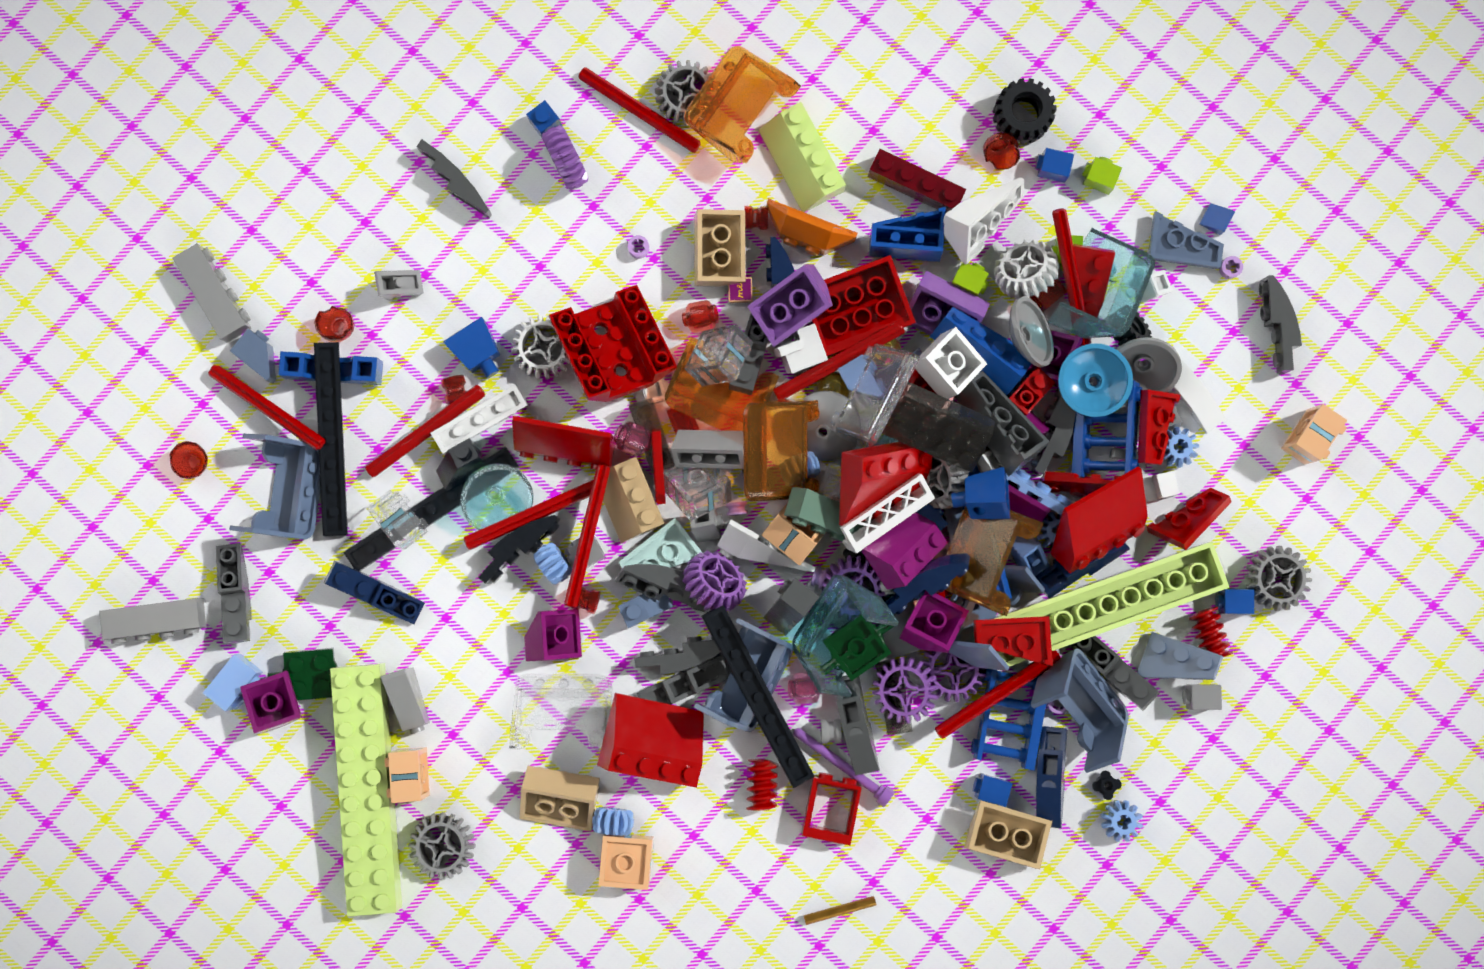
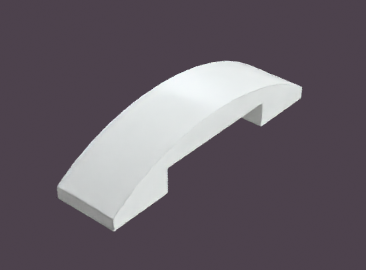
(1198, 400)

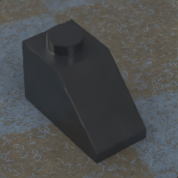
(460, 464)

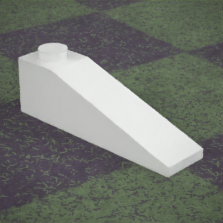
(978, 217)
(748, 545)

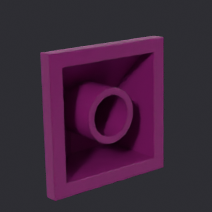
(934, 623)
(554, 636)
(271, 702)

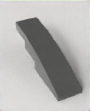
(459, 184)
(688, 682)

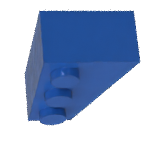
(909, 238)

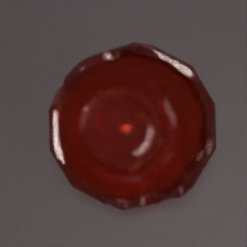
(1001, 151)
(334, 324)
(188, 460)

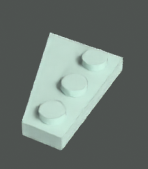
(666, 547)

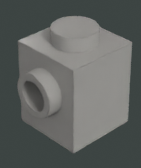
(707, 526)
(595, 555)
(1202, 697)

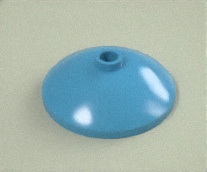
(1109, 369)

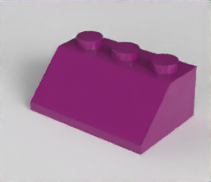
(904, 550)

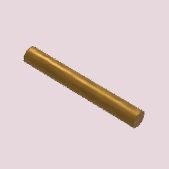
(840, 910)

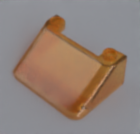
(734, 99)
(715, 402)
(777, 448)
(989, 546)

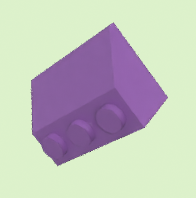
(937, 297)
(791, 304)

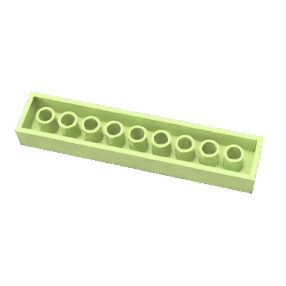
(1127, 596)
(365, 809)

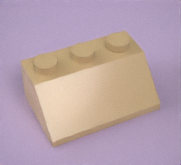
(719, 247)
(631, 501)
(558, 798)
(1008, 834)

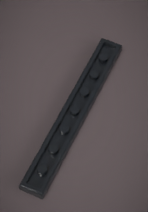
(331, 429)
(431, 509)
(757, 696)

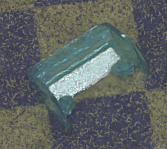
(1128, 281)
(836, 606)

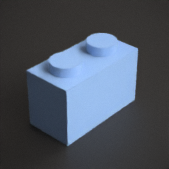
(225, 687)

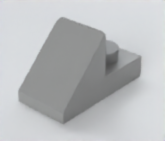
(398, 283)

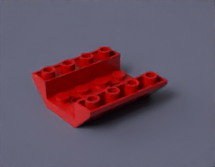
(630, 343)

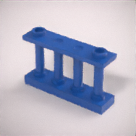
(1084, 441)
(1030, 731)

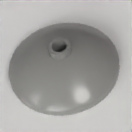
(1031, 332)
(1161, 367)
(830, 445)

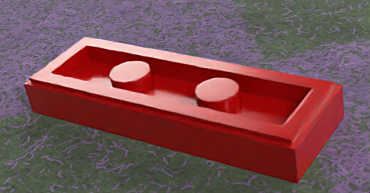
(658, 466)

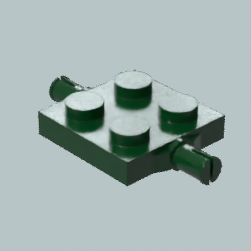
(856, 647)
(310, 672)

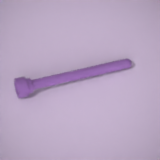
(881, 793)

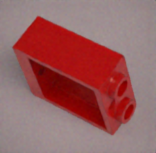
(825, 833)

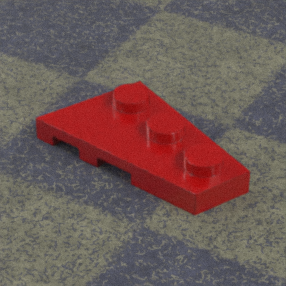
(1094, 273)
(1155, 416)
(1072, 483)
(1191, 521)
(1018, 637)

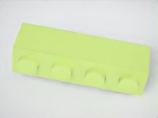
(802, 157)

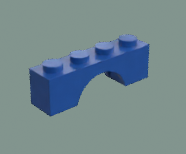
(353, 369)

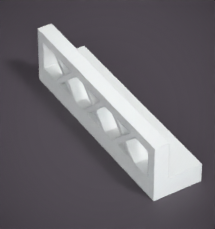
(479, 418)
(890, 517)

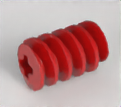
(1210, 631)
(762, 785)

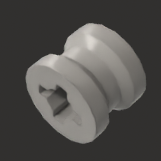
(831, 731)

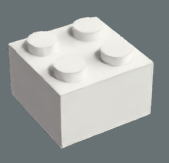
(949, 363)

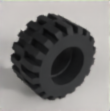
(1030, 93)

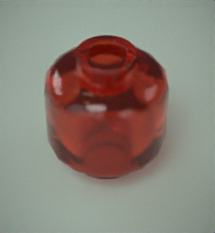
(700, 316)

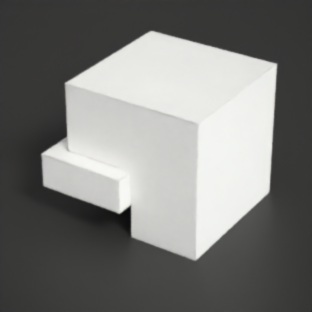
(803, 351)

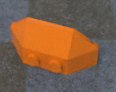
(807, 230)

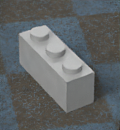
(708, 449)

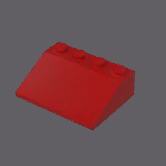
(863, 304)
(562, 442)
(874, 473)
(1101, 521)
(653, 740)

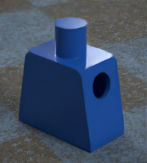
(475, 347)
(985, 495)

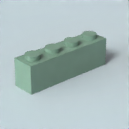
(816, 511)

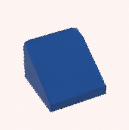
(1217, 218)

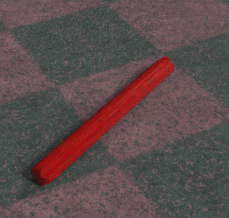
(639, 110)
(1069, 262)
(832, 364)
(266, 407)
(424, 431)
(533, 513)
(587, 536)
(992, 697)

